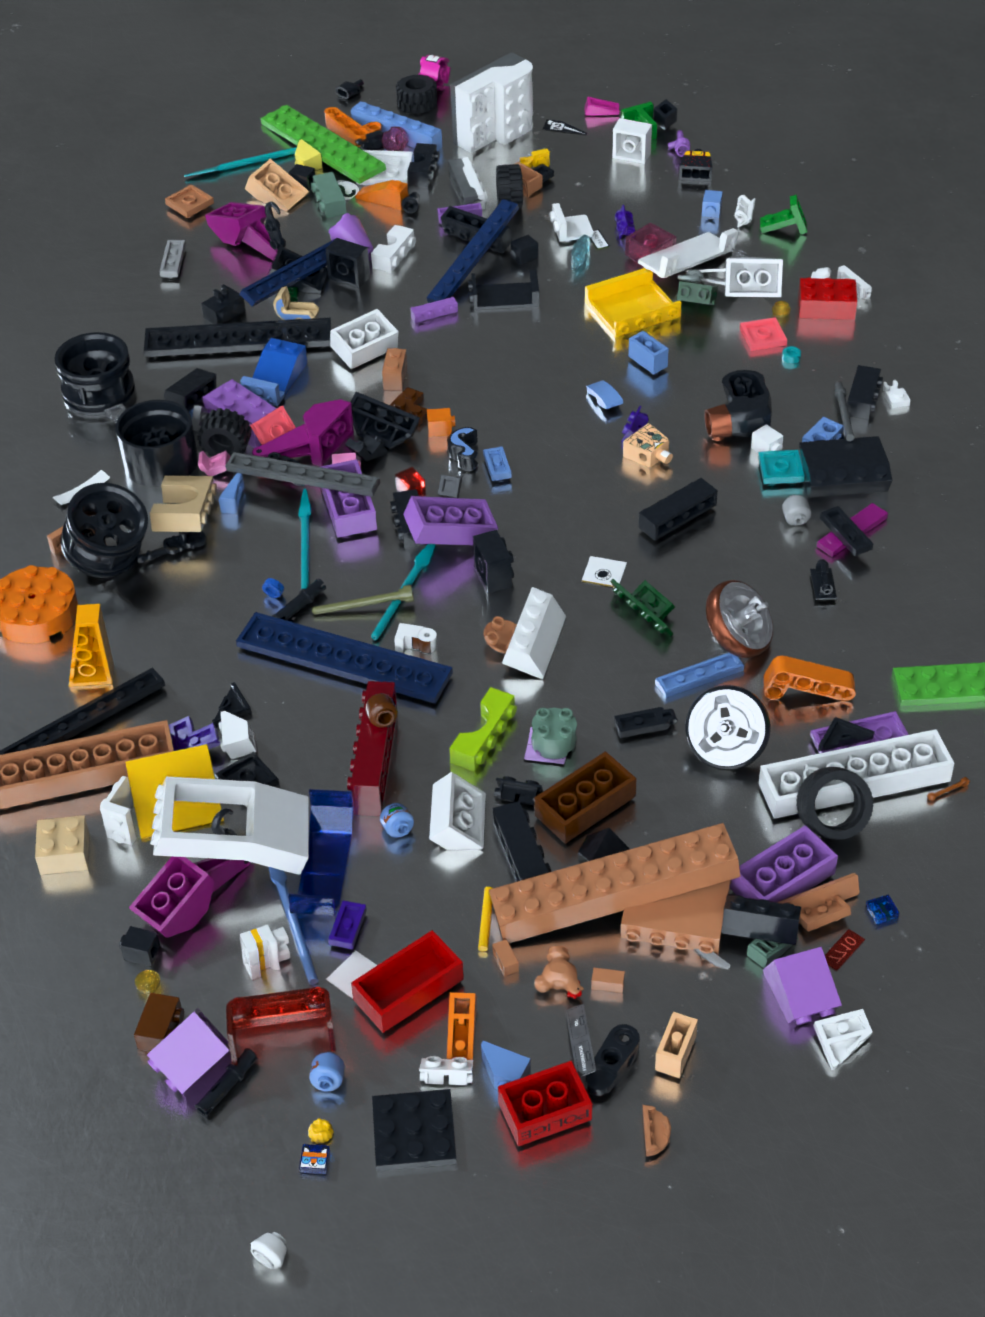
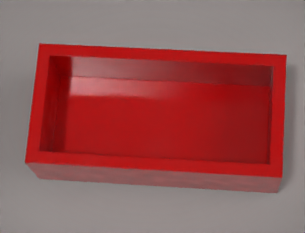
(407, 981)

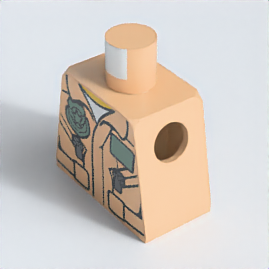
(647, 447)

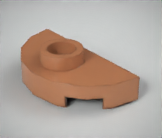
(656, 1130)

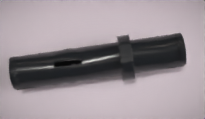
(305, 597)
(232, 1075)

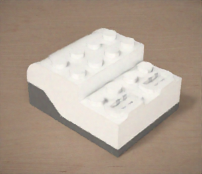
(493, 103)

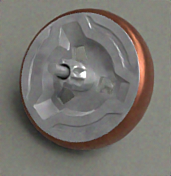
(747, 613)

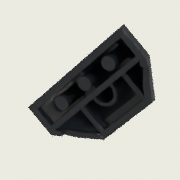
(382, 420)

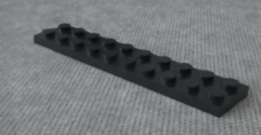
(234, 336)

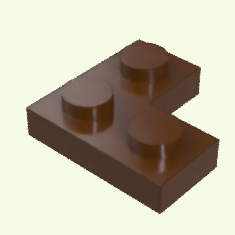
(409, 401)

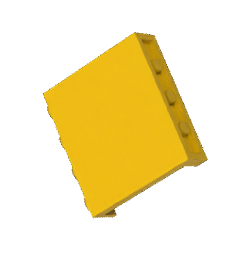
(630, 302)

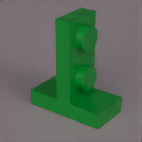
(641, 113)
(785, 218)

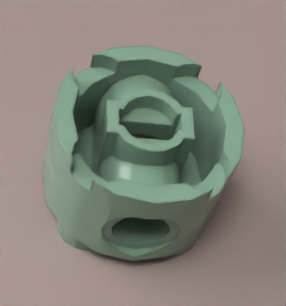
(554, 732)

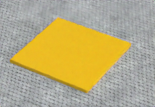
(151, 771)

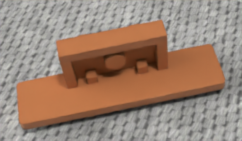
(825, 902)

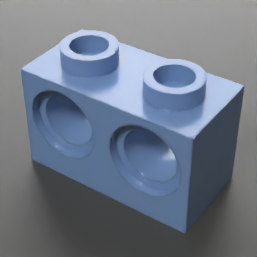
(824, 430)

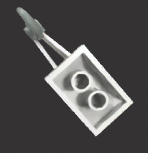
(745, 277)

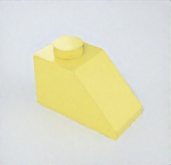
(308, 156)

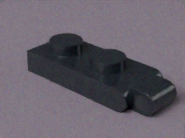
(644, 721)

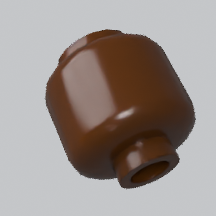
(381, 710)

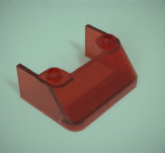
(277, 1009)

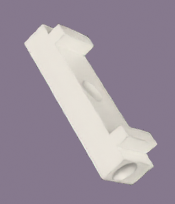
(863, 289)

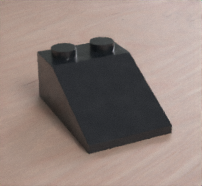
(311, 283)

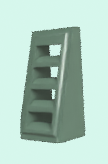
(762, 958)

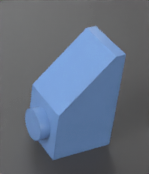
(504, 1065)

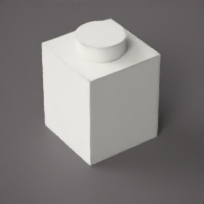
(766, 439)

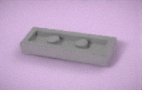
(172, 258)

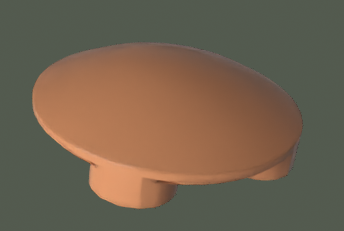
(499, 633)

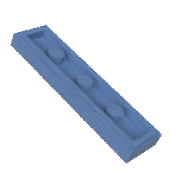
(699, 674)

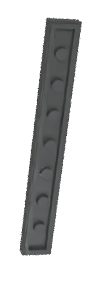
(303, 474)

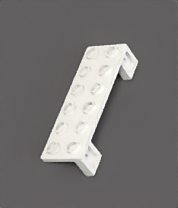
(689, 253)

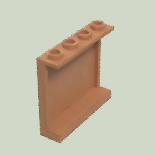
(680, 921)

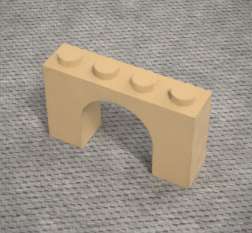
(194, 499)

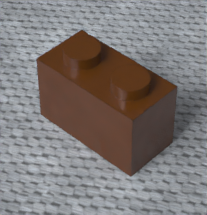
(158, 1020)

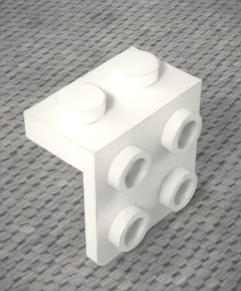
(569, 227)
(117, 814)

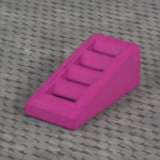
(600, 107)

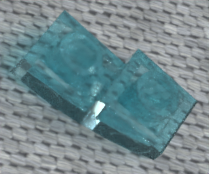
(579, 251)

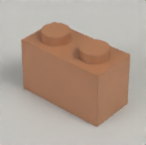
(394, 369)

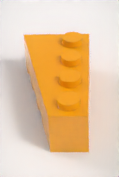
(91, 650)

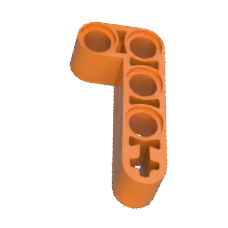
(346, 127)
(808, 677)

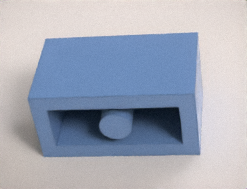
(648, 352)

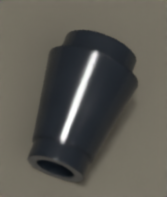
(411, 202)

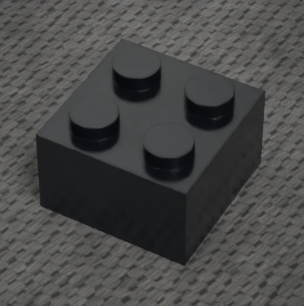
(347, 263)
(493, 561)

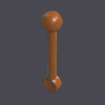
(963, 782)

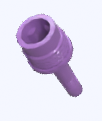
(681, 145)

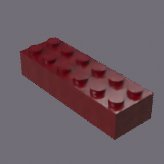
(371, 756)

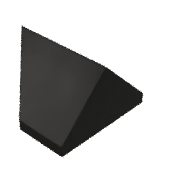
(601, 844)

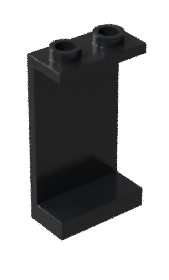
(505, 295)

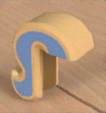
(293, 310)

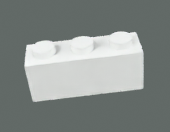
(457, 814)

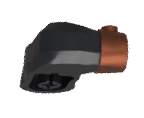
(747, 406)

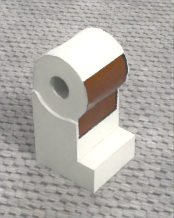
(415, 638)

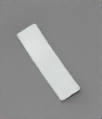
(100, 477)

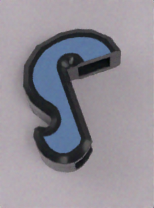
(460, 448)

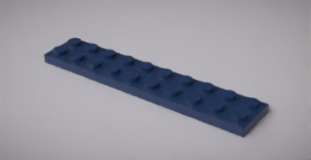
(344, 656)

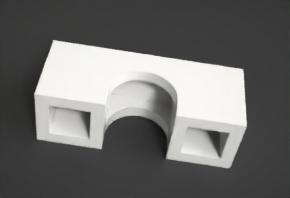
(389, 256)

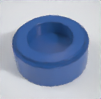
(273, 588)

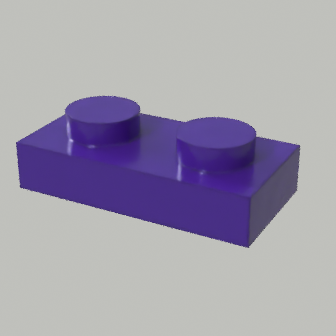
(347, 924)

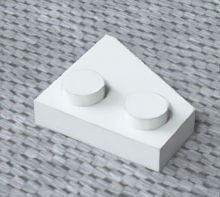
(842, 1035)

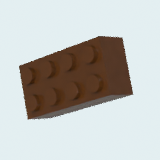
(585, 797)

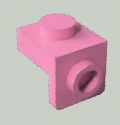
(213, 465)

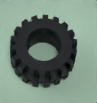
(416, 94)
(509, 184)
(223, 432)

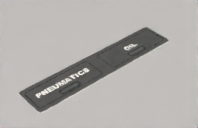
(580, 1040)

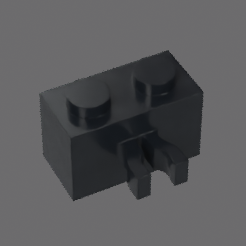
(223, 305)

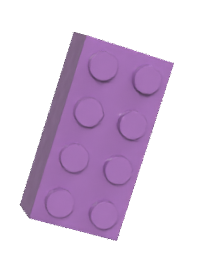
(238, 399)
(349, 511)
(448, 520)
(786, 868)

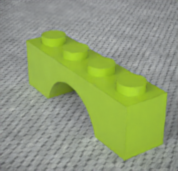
(471, 748)

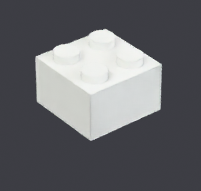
(632, 141)

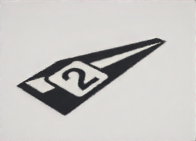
(561, 126)

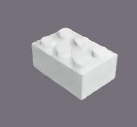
(364, 338)

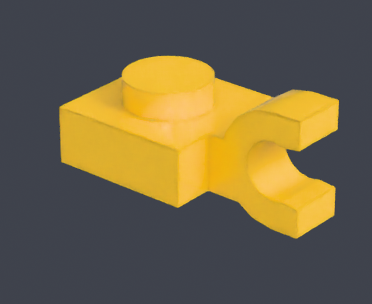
(537, 157)

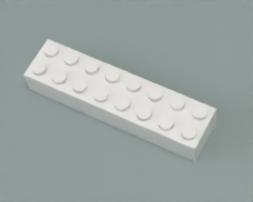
(884, 765)

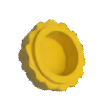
(320, 1131)

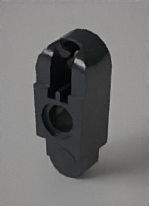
(613, 1051)

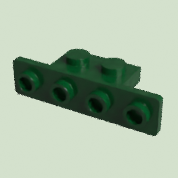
(649, 601)

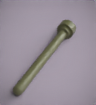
(404, 594)

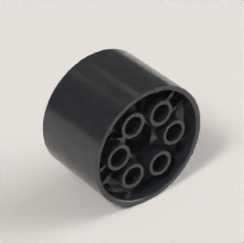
(156, 441)

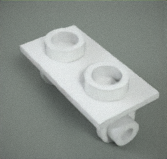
(744, 210)
(434, 1068)

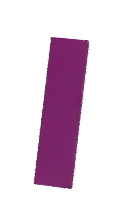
(865, 520)

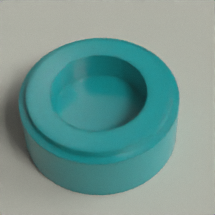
(791, 354)

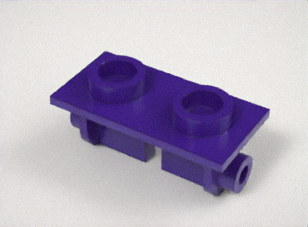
(624, 222)
(637, 421)

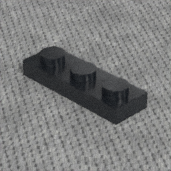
(846, 531)

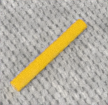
(485, 921)

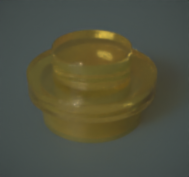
(781, 309)
(147, 981)

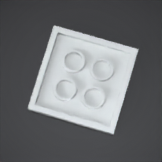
(396, 166)

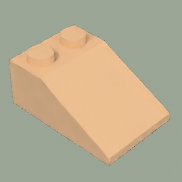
(275, 185)

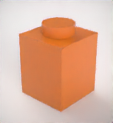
(440, 422)

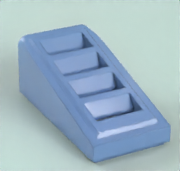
(231, 496)

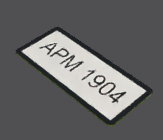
(599, 240)

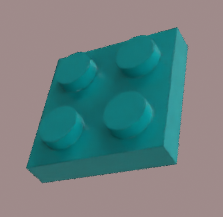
(781, 467)

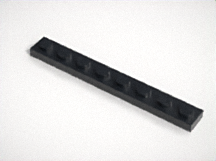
(91, 712)

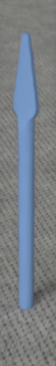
(279, 878)

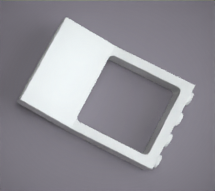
(274, 823)

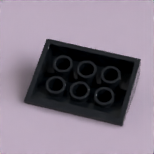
(845, 467)

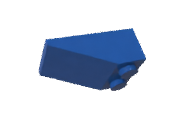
(281, 363)

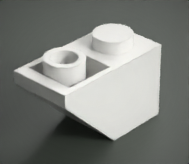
(237, 736)

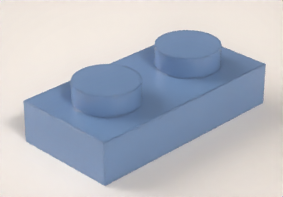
(497, 463)

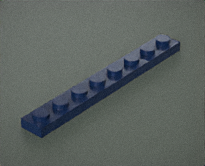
(473, 251)
(285, 276)

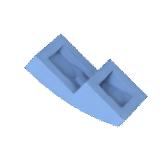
(606, 395)

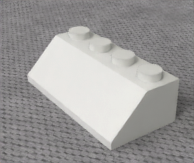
(535, 634)

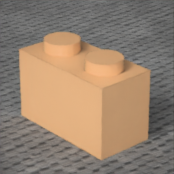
(676, 1044)

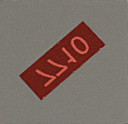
(843, 949)

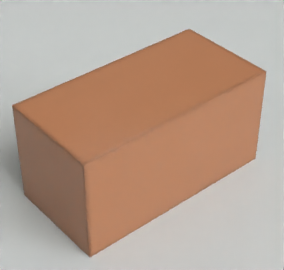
(505, 957)
(607, 980)

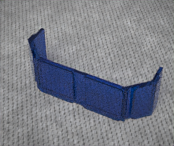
(328, 853)

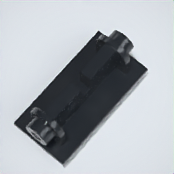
(823, 581)
(510, 787)

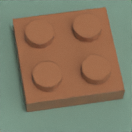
(189, 201)

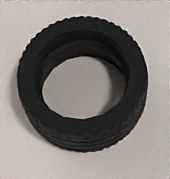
(861, 810)

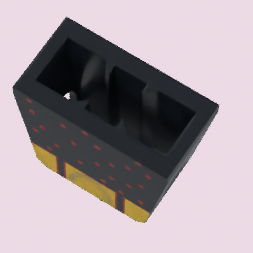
(696, 166)

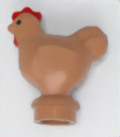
(559, 974)

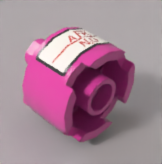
(435, 68)

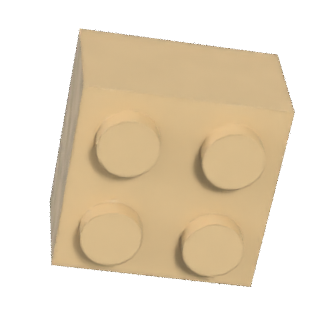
(62, 845)

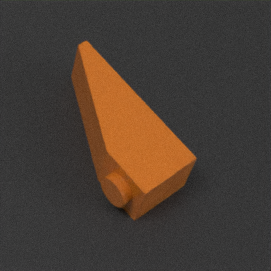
(385, 193)
(461, 1025)

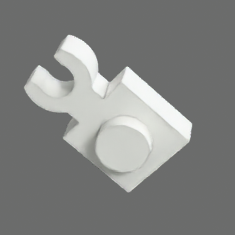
(894, 396)

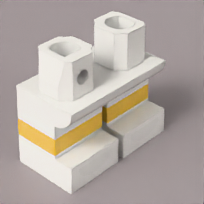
(263, 949)

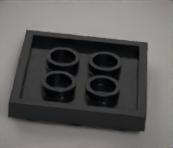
(413, 1130)

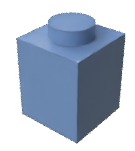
(712, 203)

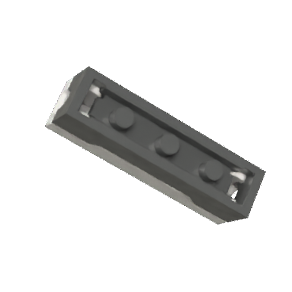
(466, 182)

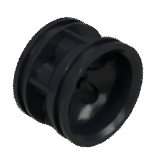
(94, 373)
(111, 507)

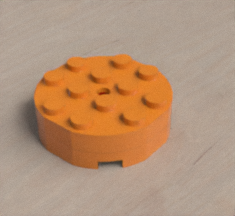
(36, 604)

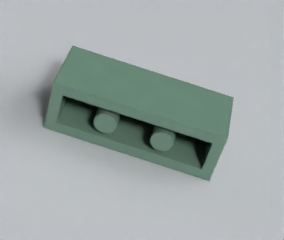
(328, 195)

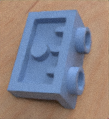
(266, 390)

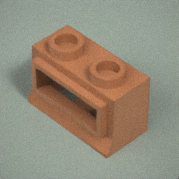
(531, 178)

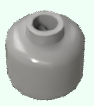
(796, 510)

